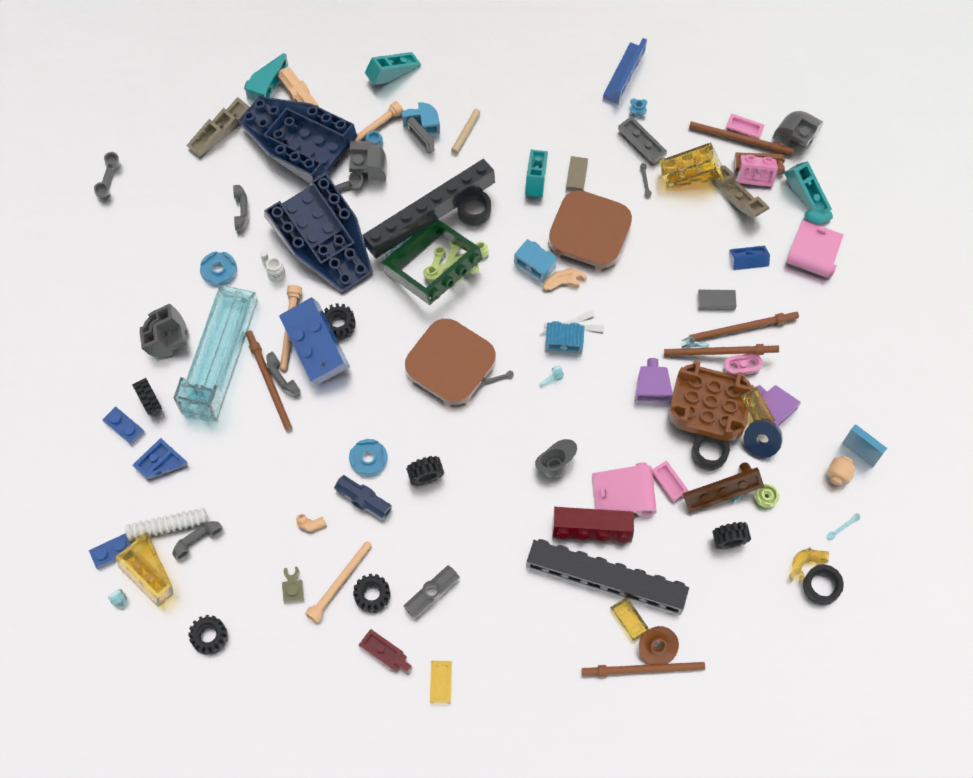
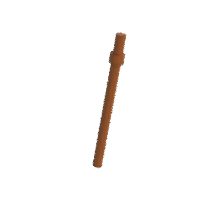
(774, 147)
(778, 319)
(256, 349)
(759, 349)
(603, 670)

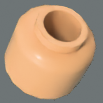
(841, 470)

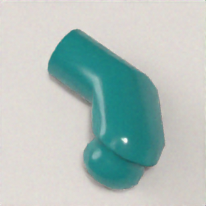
(818, 218)

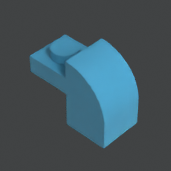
(424, 115)

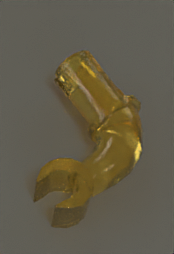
(806, 555)

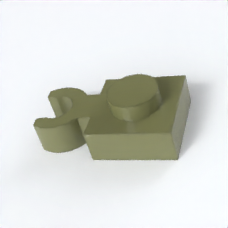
(293, 588)

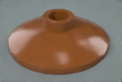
(664, 651)

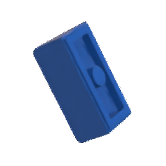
(749, 257)

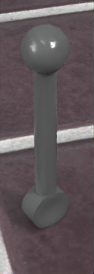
(643, 166)
(509, 375)

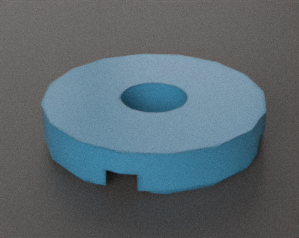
(222, 277)
(371, 468)

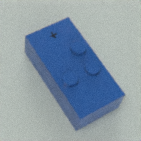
(314, 341)

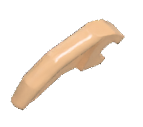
(564, 277)

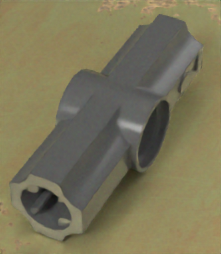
(422, 600)

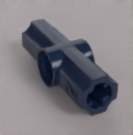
(363, 497)

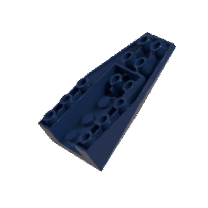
(298, 135)
(323, 233)

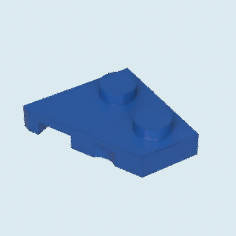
(159, 460)

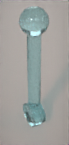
(831, 535)

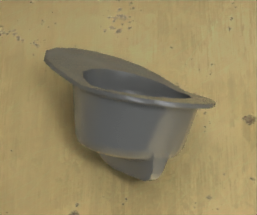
(556, 458)

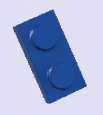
(123, 425)
(106, 552)

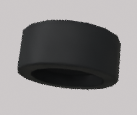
(476, 219)
(705, 463)
(831, 572)

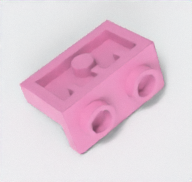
(757, 170)

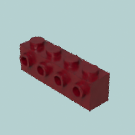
(593, 524)

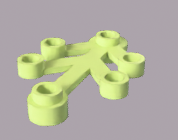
(435, 270)

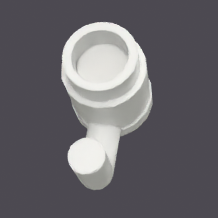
(274, 267)

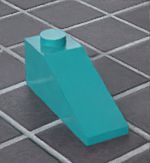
(389, 67)
(265, 79)
(536, 173)
(807, 187)

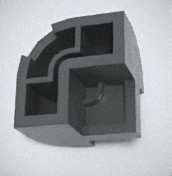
(798, 127)
(368, 158)
(163, 332)

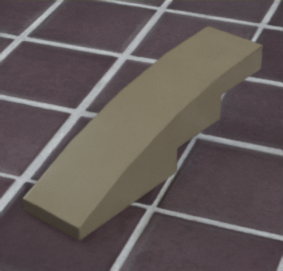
(215, 130)

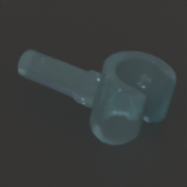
(692, 343)
(557, 375)

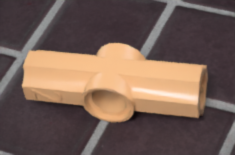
(295, 88)

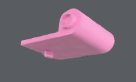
(815, 249)
(626, 489)

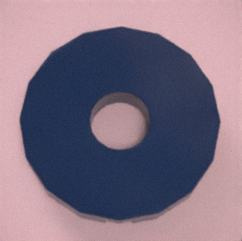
(759, 448)

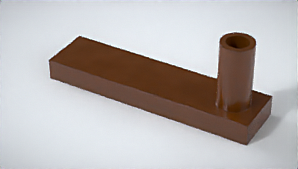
(724, 489)

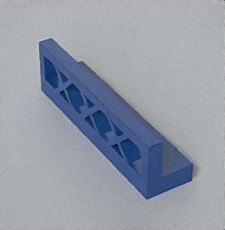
(625, 71)

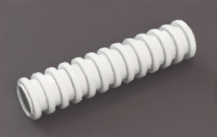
(166, 524)

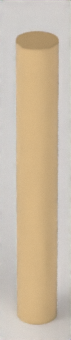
(465, 131)

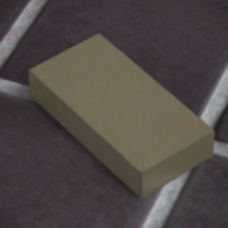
(576, 173)

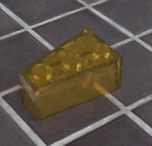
(692, 165)
(145, 570)

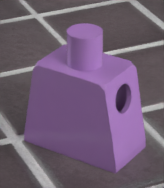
(653, 383)
(780, 403)

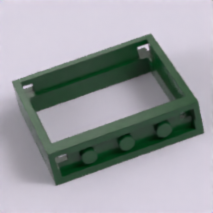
(419, 241)

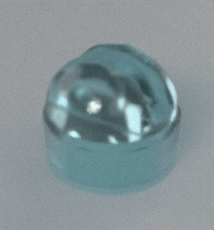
(118, 598)

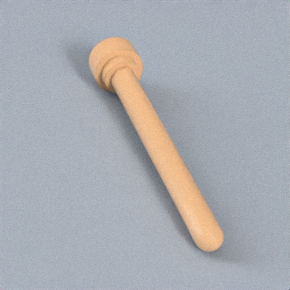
(394, 110)
(293, 293)
(315, 612)

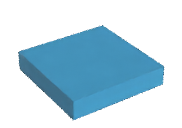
(864, 445)

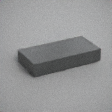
(421, 135)
(716, 299)

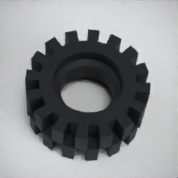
(343, 312)
(147, 396)
(425, 470)
(731, 535)
(371, 605)
(199, 626)

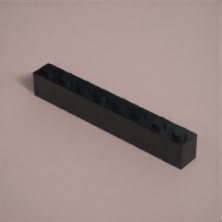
(429, 208)
(607, 576)

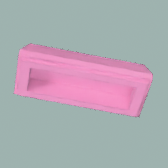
(744, 126)
(669, 481)

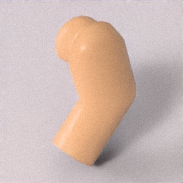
(308, 524)

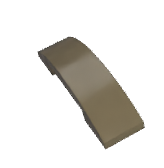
(739, 195)

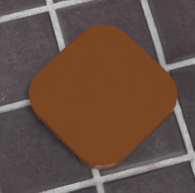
(590, 229)
(450, 361)
(709, 402)

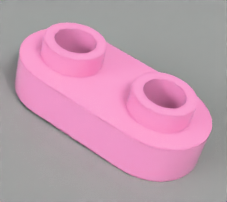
(742, 365)

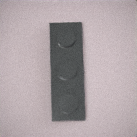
(642, 140)

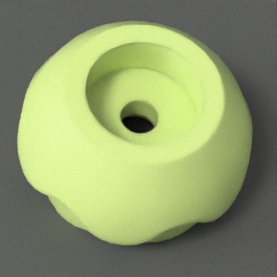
(773, 496)

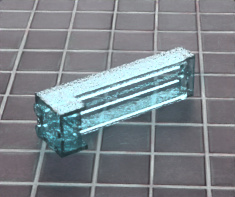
(216, 354)

